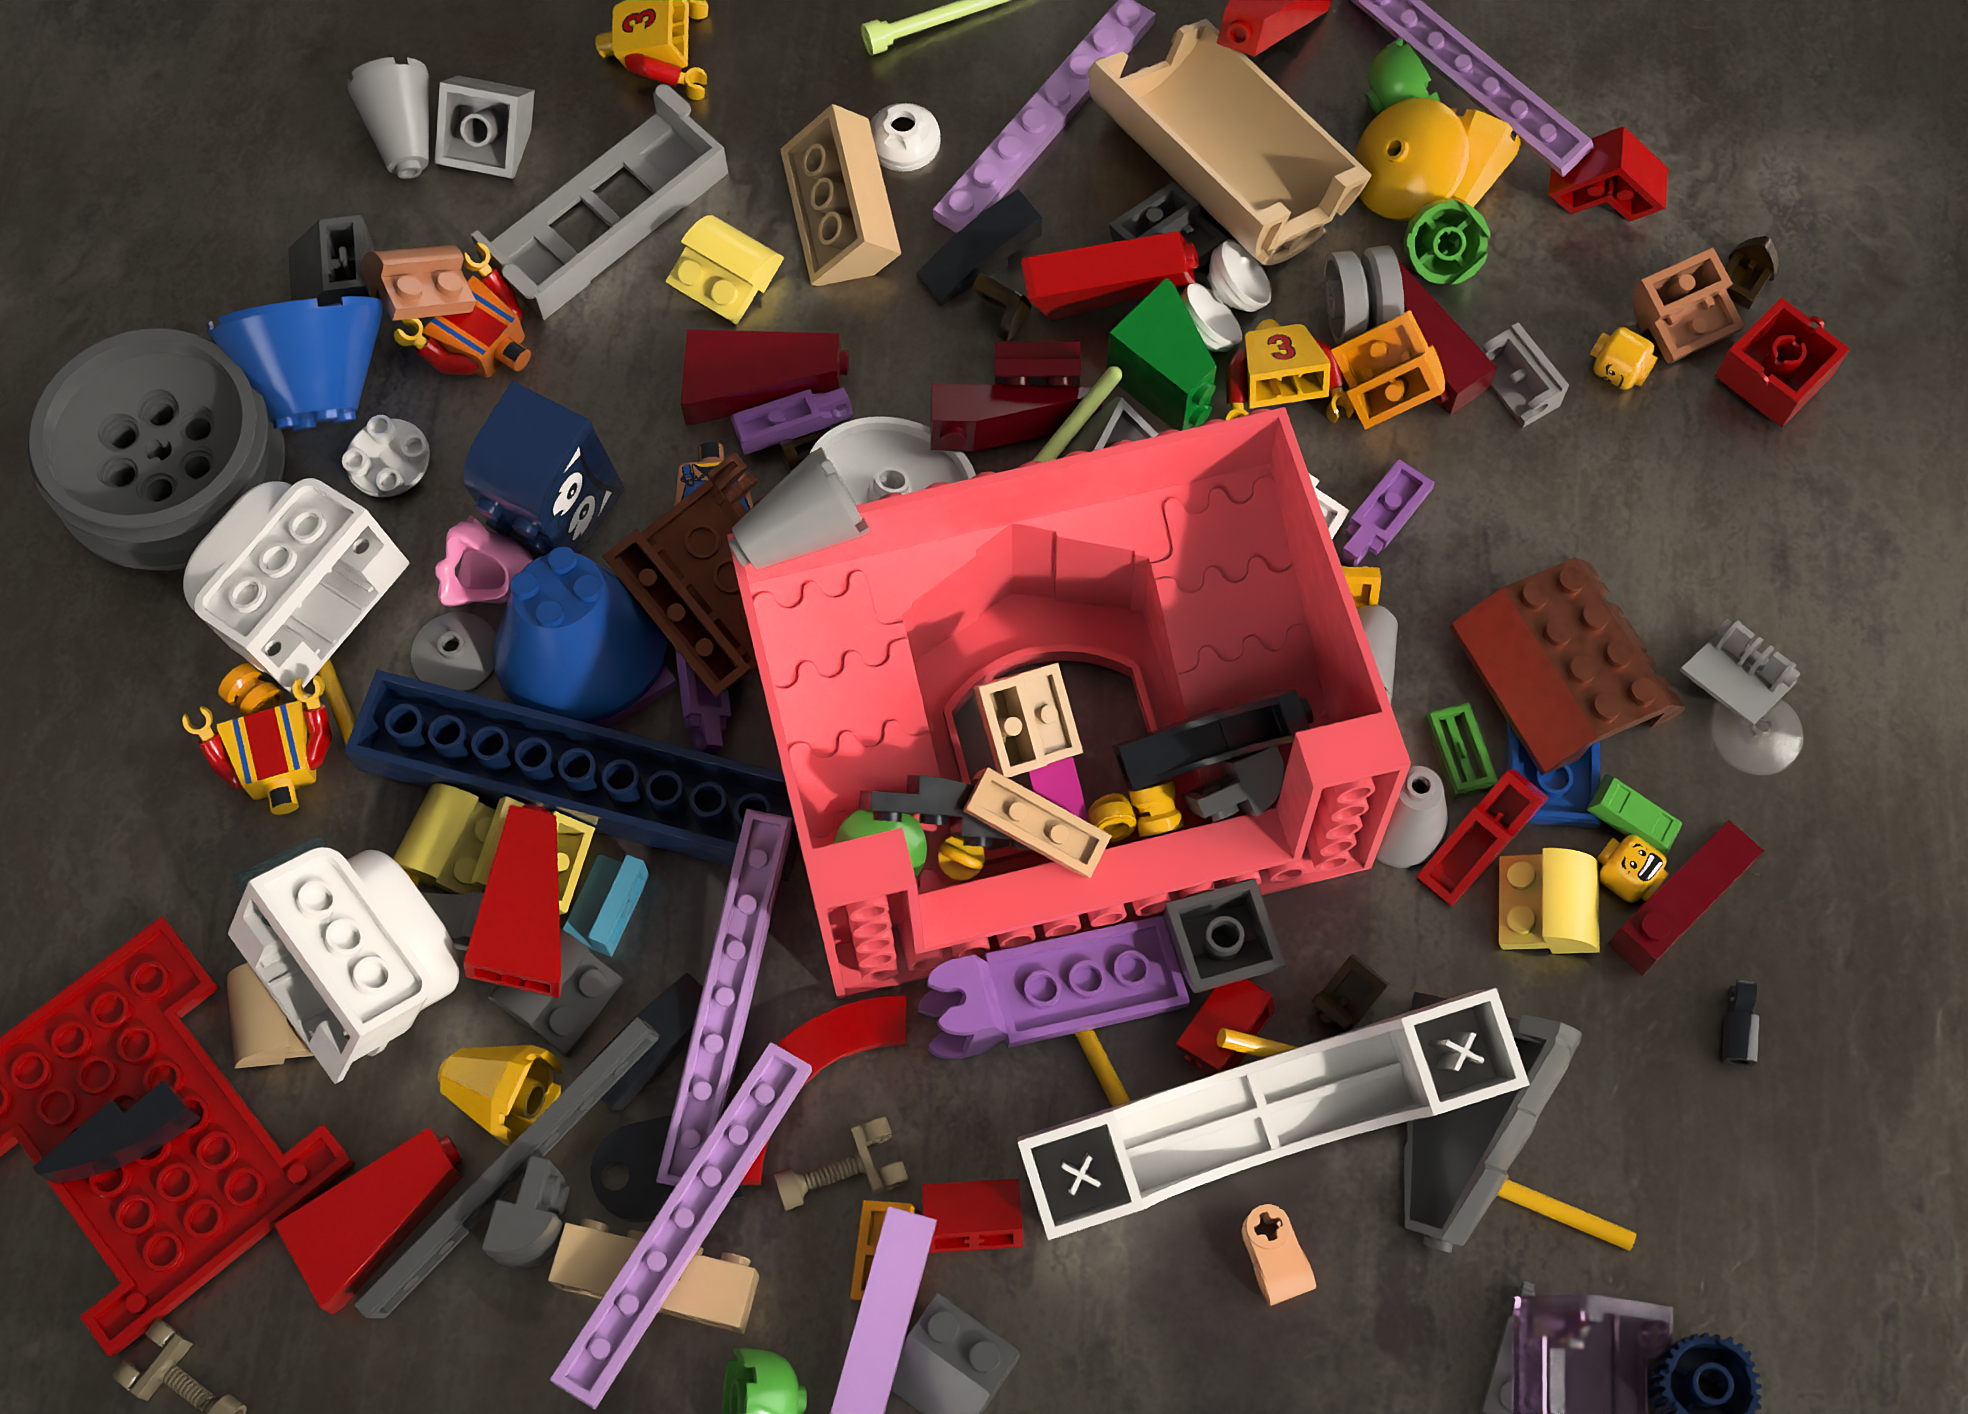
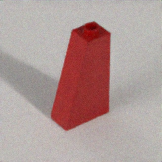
(1259, 24)
(1107, 273)
(519, 913)
(366, 1217)

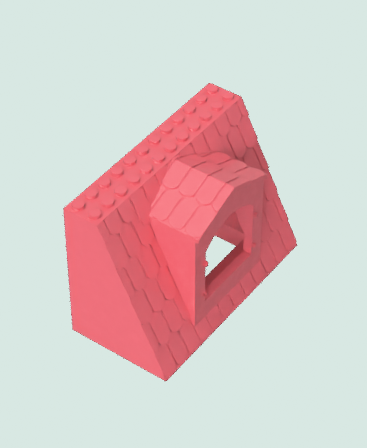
(1156, 557)

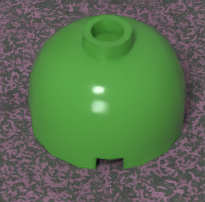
(1396, 76)
(1446, 241)
(761, 1384)

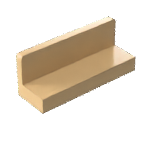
(1036, 822)

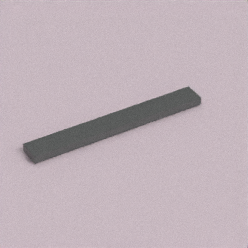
(507, 1170)

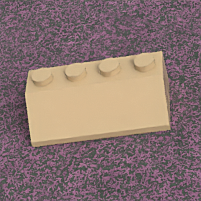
(839, 198)

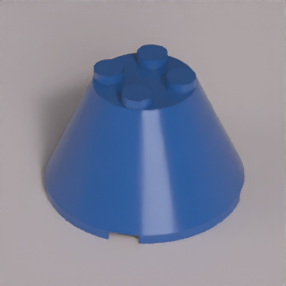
(304, 356)
(575, 640)

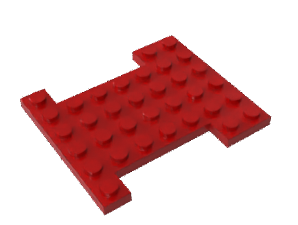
(192, 1202)

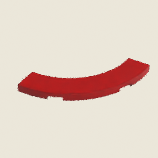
(839, 1034)

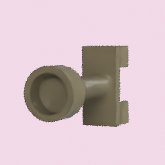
(794, 1186)
(165, 1370)

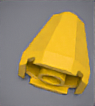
(1489, 154)
(501, 1086)

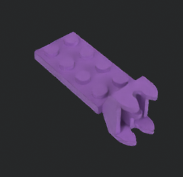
(1053, 988)

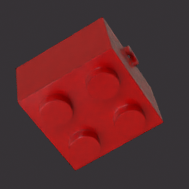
(1782, 361)

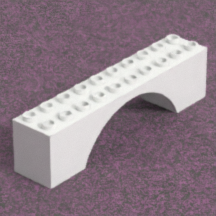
(1271, 1109)

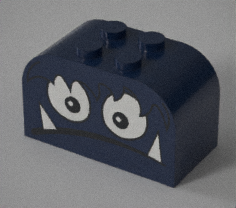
(540, 473)

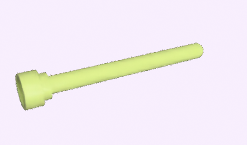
(880, 35)
(1080, 415)

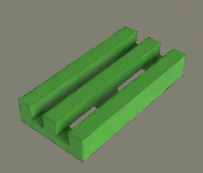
(1444, 755)

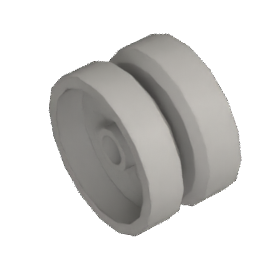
(1361, 291)

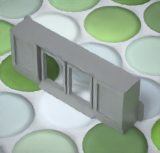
(664, 153)

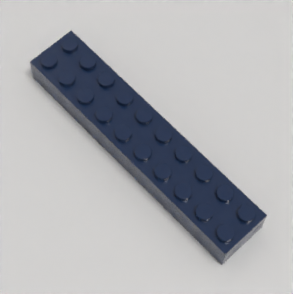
(568, 766)

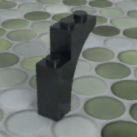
(1213, 737)

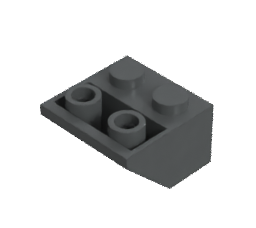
(328, 260)

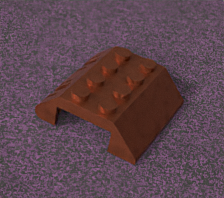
(688, 577)
(1563, 663)

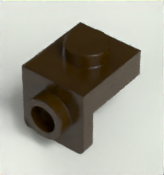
(1349, 994)

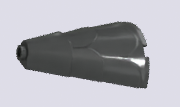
(1463, 1155)

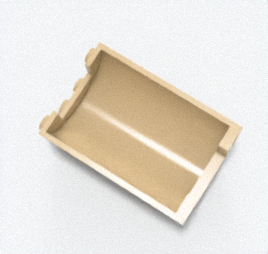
(1232, 142)

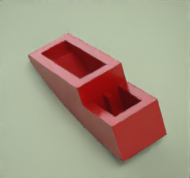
(1482, 836)

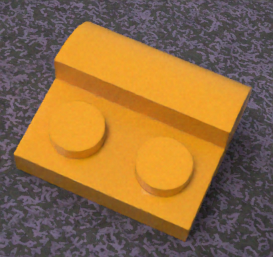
(1389, 369)

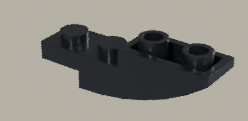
(935, 801)

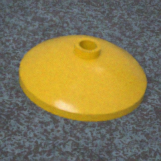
(1427, 166)

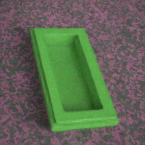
(1633, 814)

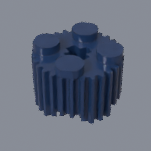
(1719, 1361)

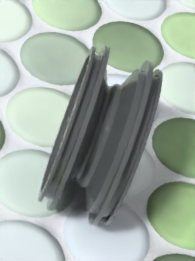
(122, 396)

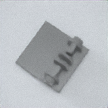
(1739, 673)

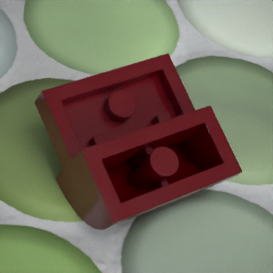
(1038, 363)

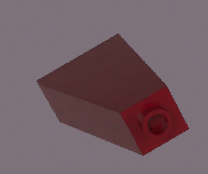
(751, 368)

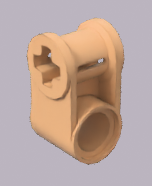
(1279, 1263)

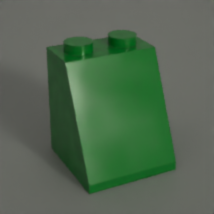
(1164, 359)

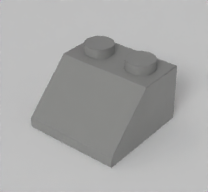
(482, 125)

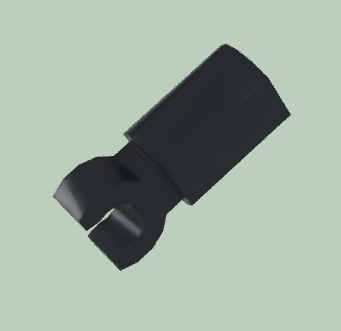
(1741, 1026)

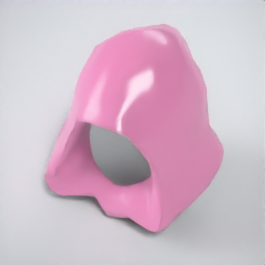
(485, 568)

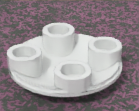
(386, 457)

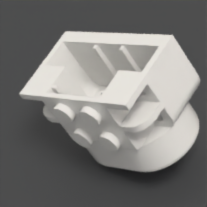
(290, 576)
(345, 951)

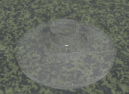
(1757, 750)

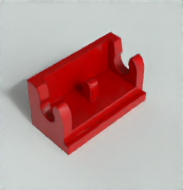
(1233, 1006)
(974, 1215)

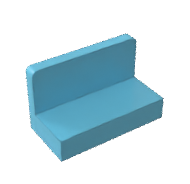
(607, 902)

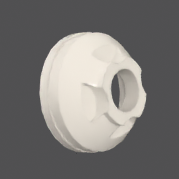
(905, 149)
(1238, 278)
(1212, 319)

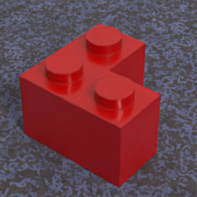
(1614, 172)

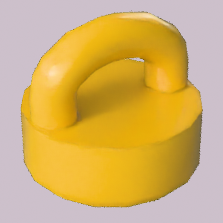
(1113, 815)
(959, 860)

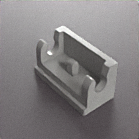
(1524, 376)

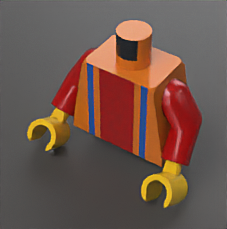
(478, 339)

